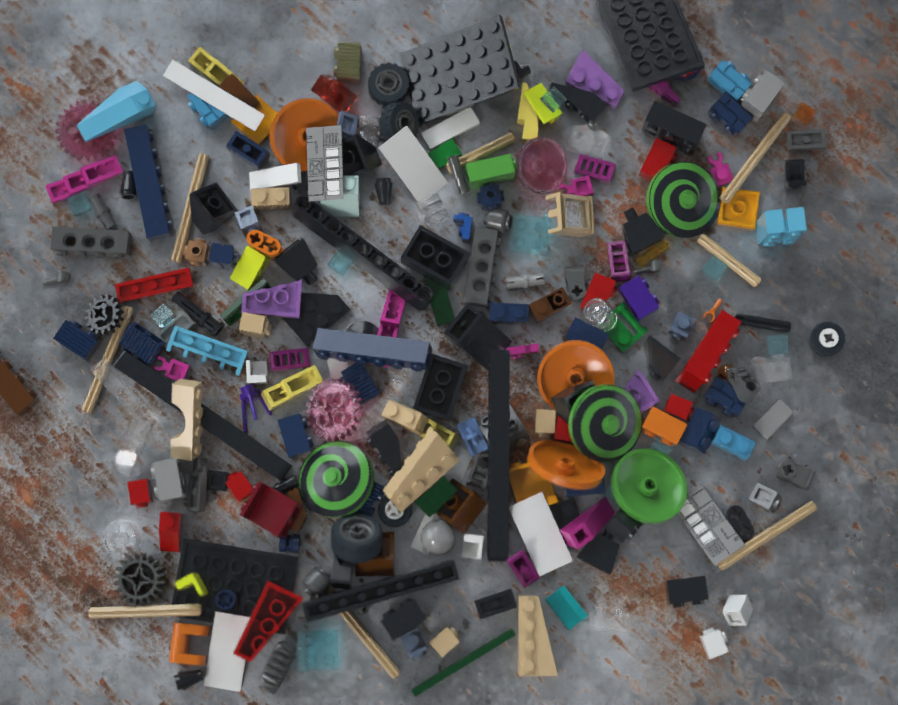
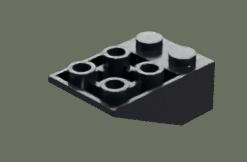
(476, 335)

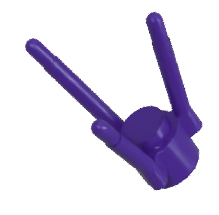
(250, 394)

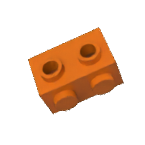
(663, 426)

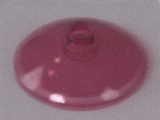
(549, 161)

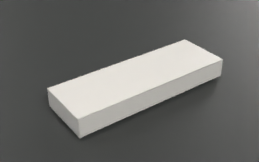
(450, 128)
(276, 176)

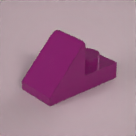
(523, 569)

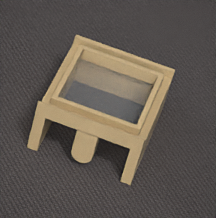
(573, 215)

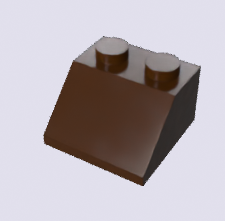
(461, 508)
(383, 563)

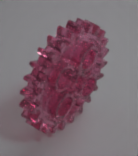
(71, 120)
(348, 408)

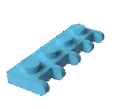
(208, 348)

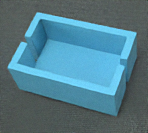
(773, 228)

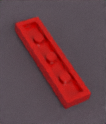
(154, 285)

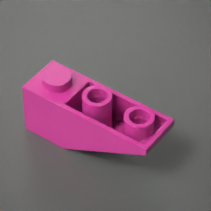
(588, 524)

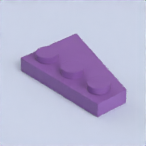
(591, 77)
(275, 301)
(641, 391)

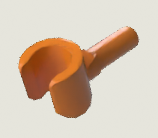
(713, 310)

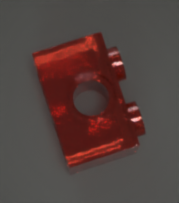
(334, 93)

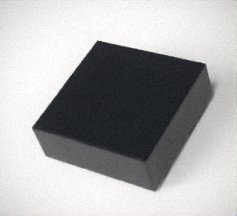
(217, 480)

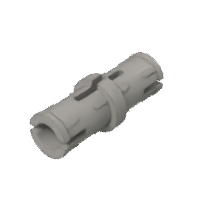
(525, 281)

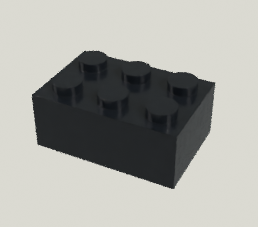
(673, 127)
(435, 257)
(440, 388)

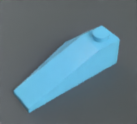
(120, 109)

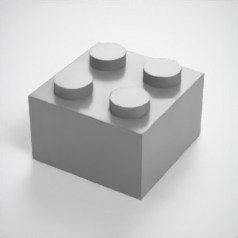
(763, 92)
(169, 480)

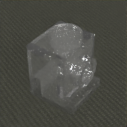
(397, 375)

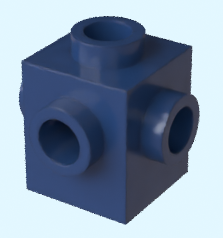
(490, 203)

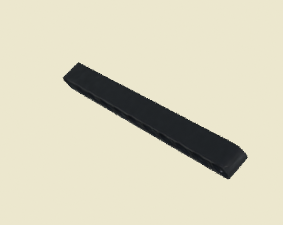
(209, 421)
(498, 455)

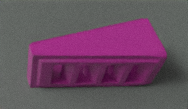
(666, 92)
(604, 164)
(619, 273)
(274, 368)

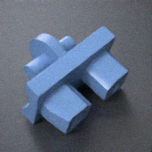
(472, 436)

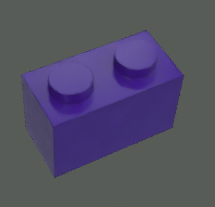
(639, 298)

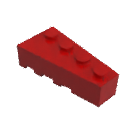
(708, 351)
(268, 615)

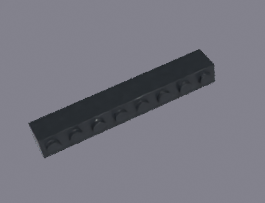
(380, 590)

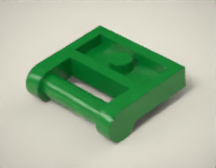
(620, 334)

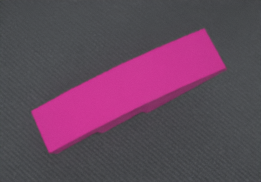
(84, 180)
(391, 316)

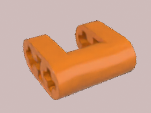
(260, 241)
(180, 643)

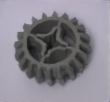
(139, 587)
(277, 667)

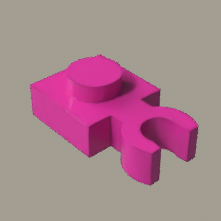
(720, 172)
(579, 186)
(517, 351)
(174, 370)

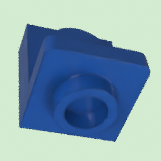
(464, 230)

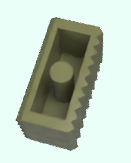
(348, 62)

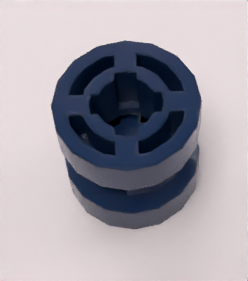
(293, 542)
(223, 599)

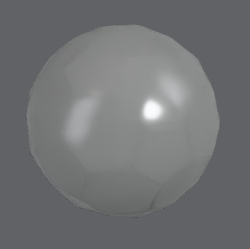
(437, 537)

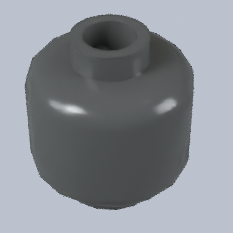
(498, 220)
(316, 582)

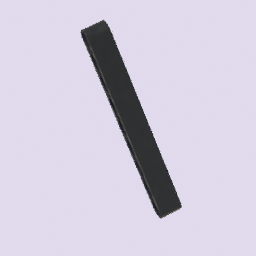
(382, 272)

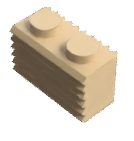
(271, 198)
(255, 325)
(404, 417)

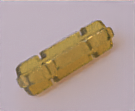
(652, 253)

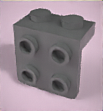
(518, 435)

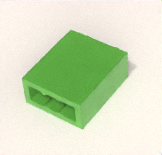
(491, 170)

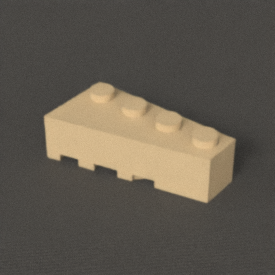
(421, 470)
(534, 647)

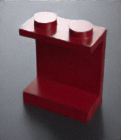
(271, 510)

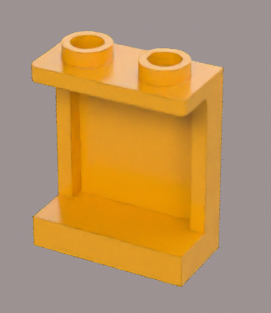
(527, 483)

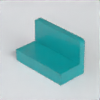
(566, 607)

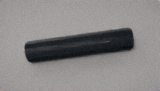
(764, 323)

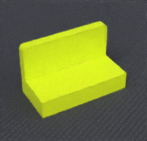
(533, 96)
(250, 267)
(192, 579)

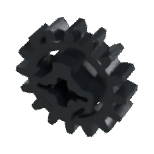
(104, 315)

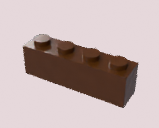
(14, 390)

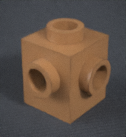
(200, 258)

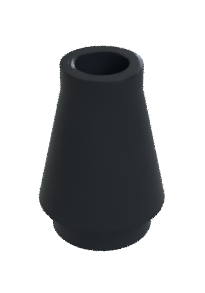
(128, 187)
(383, 189)
(187, 679)

